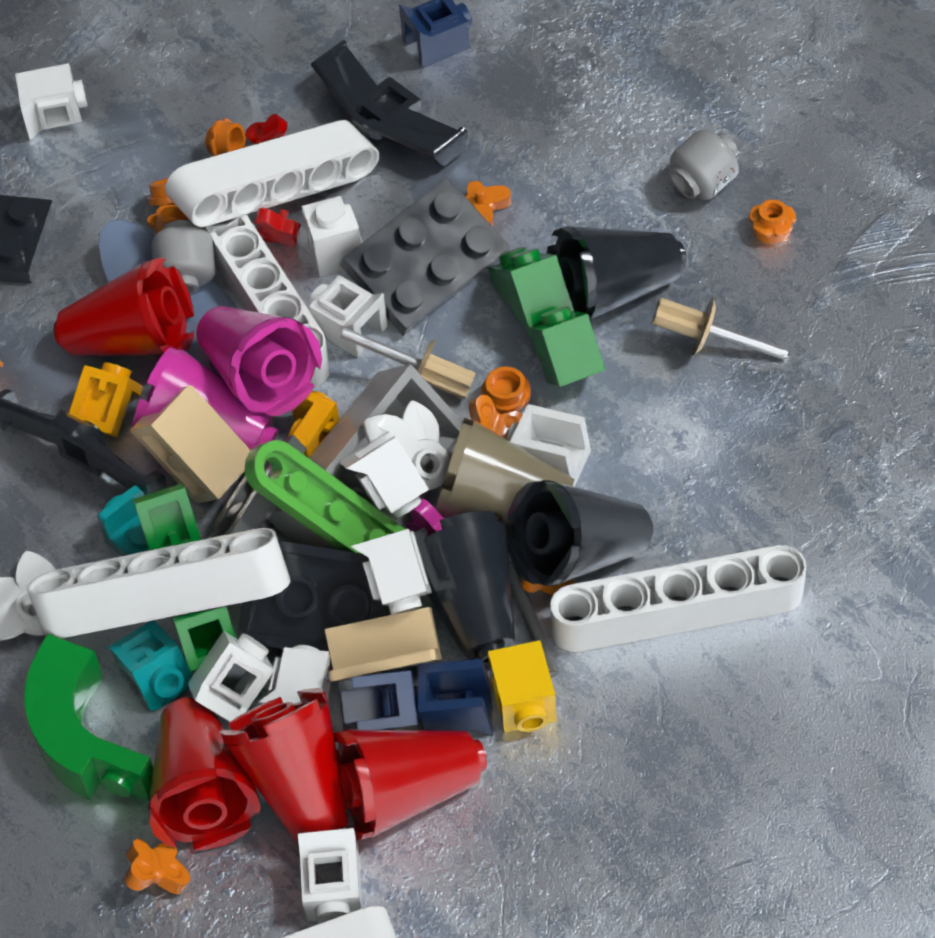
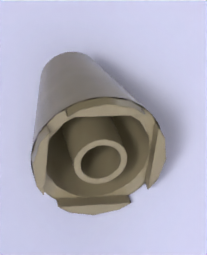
(489, 473)

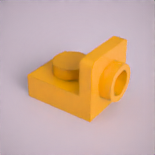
(104, 396)
(314, 420)

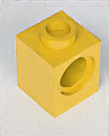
(522, 687)

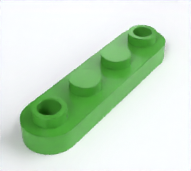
(315, 497)

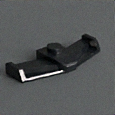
(386, 108)
(77, 442)

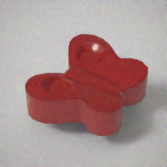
(264, 131)
(276, 227)

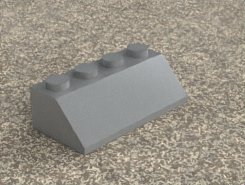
(385, 394)

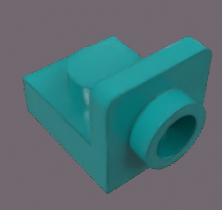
(122, 525)
(153, 664)

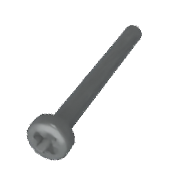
(531, 618)

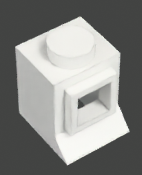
(50, 98)
(331, 233)
(346, 306)
(554, 438)
(387, 475)
(395, 570)
(299, 670)
(207, 680)
(334, 899)

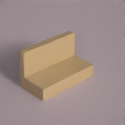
(194, 445)
(383, 644)

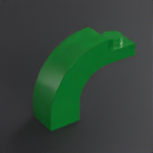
(167, 522)
(55, 701)

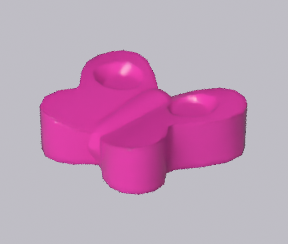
(425, 516)

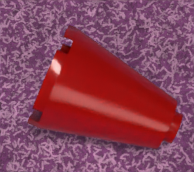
(130, 315)
(292, 761)
(403, 773)
(196, 782)

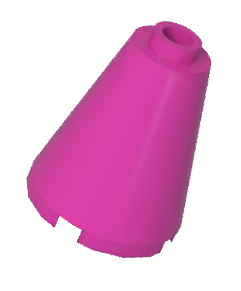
(261, 357)
(179, 369)

